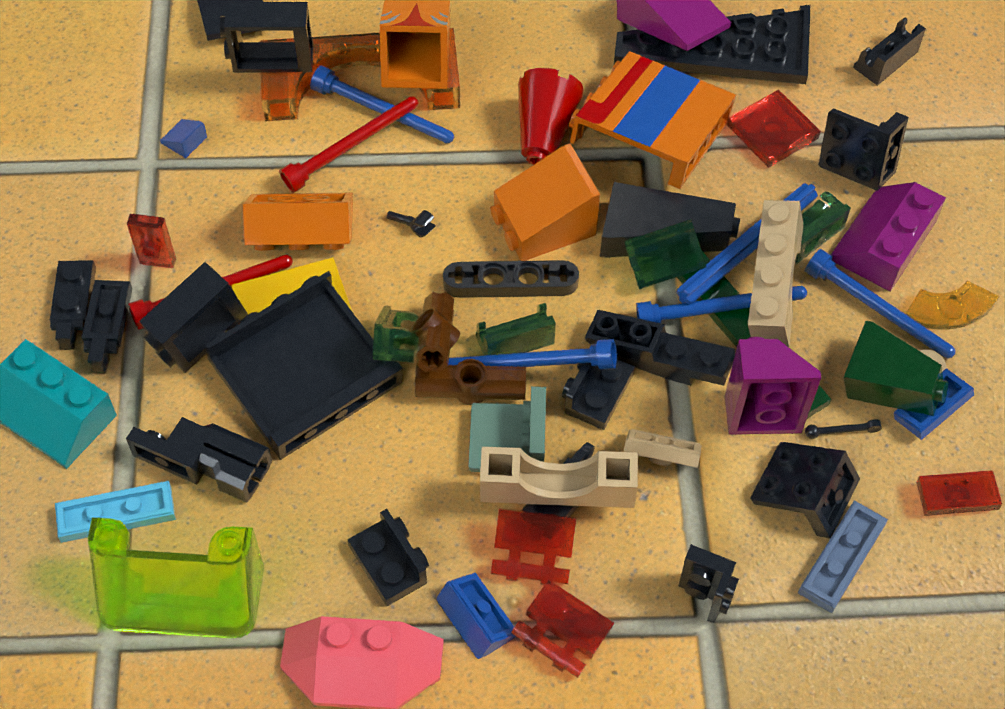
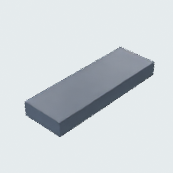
(842, 556)

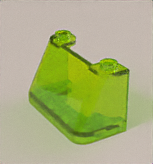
(176, 591)

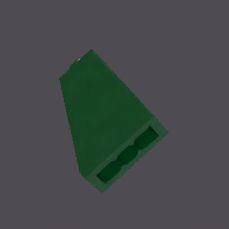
(893, 373)

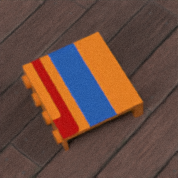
(656, 112)

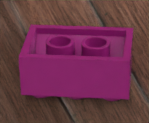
(888, 232)
(769, 389)

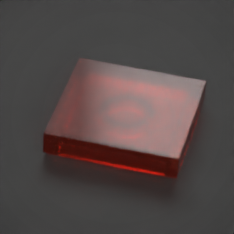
(773, 128)

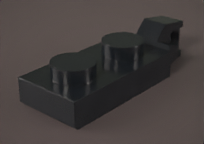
(71, 300)
(105, 321)

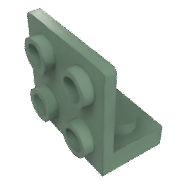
(509, 427)

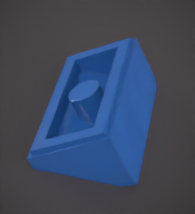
(475, 614)

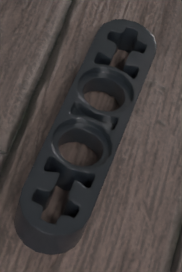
(510, 272)

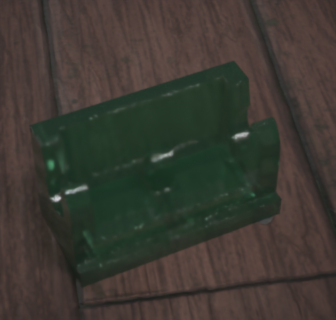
(822, 223)
(665, 254)
(518, 335)
(392, 340)

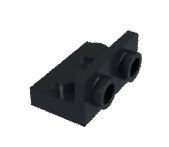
(596, 392)
(390, 558)
(709, 577)

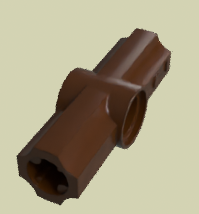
(435, 332)
(492, 382)

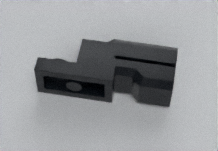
(207, 451)

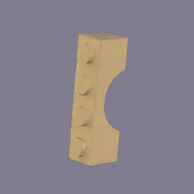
(773, 276)
(600, 481)

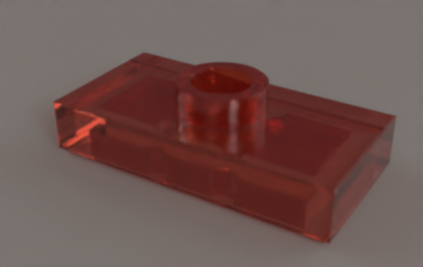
(151, 240)
(958, 493)

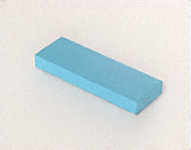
(131, 506)

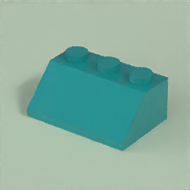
(51, 404)

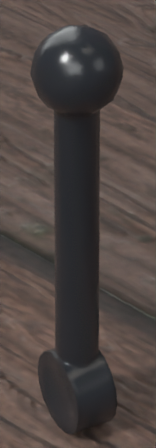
(871, 426)

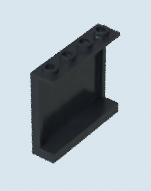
(301, 365)

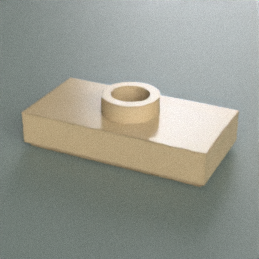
(663, 449)

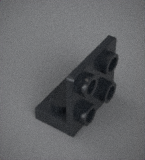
(862, 149)
(808, 482)

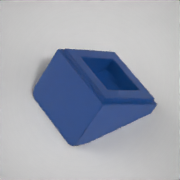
(185, 137)

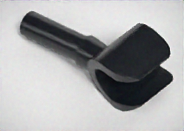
(420, 225)

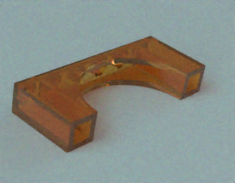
(285, 90)

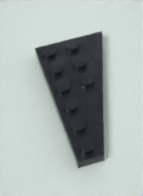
(752, 48)

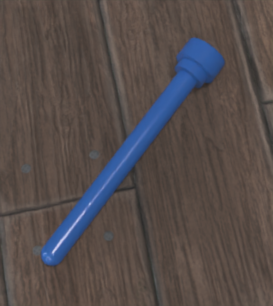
(326, 81)
(823, 267)
(656, 314)
(600, 354)

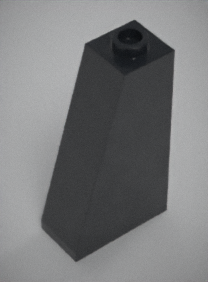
(643, 210)

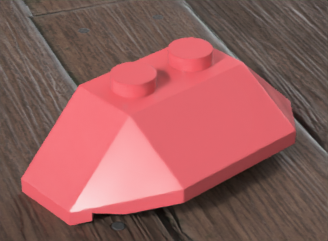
(361, 661)

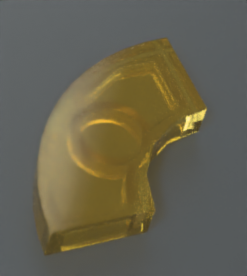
(953, 308)

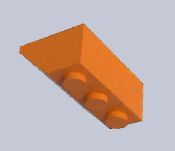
(298, 220)

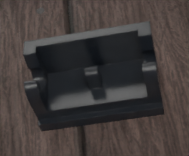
(890, 53)

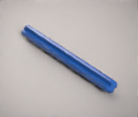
(735, 253)

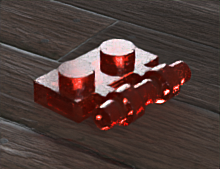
(534, 534)
(569, 620)

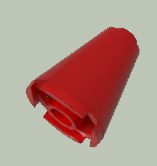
(545, 110)

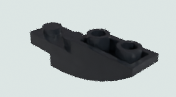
(661, 353)

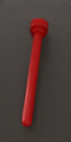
(297, 174)
(141, 308)

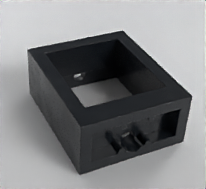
(267, 56)
(191, 317)

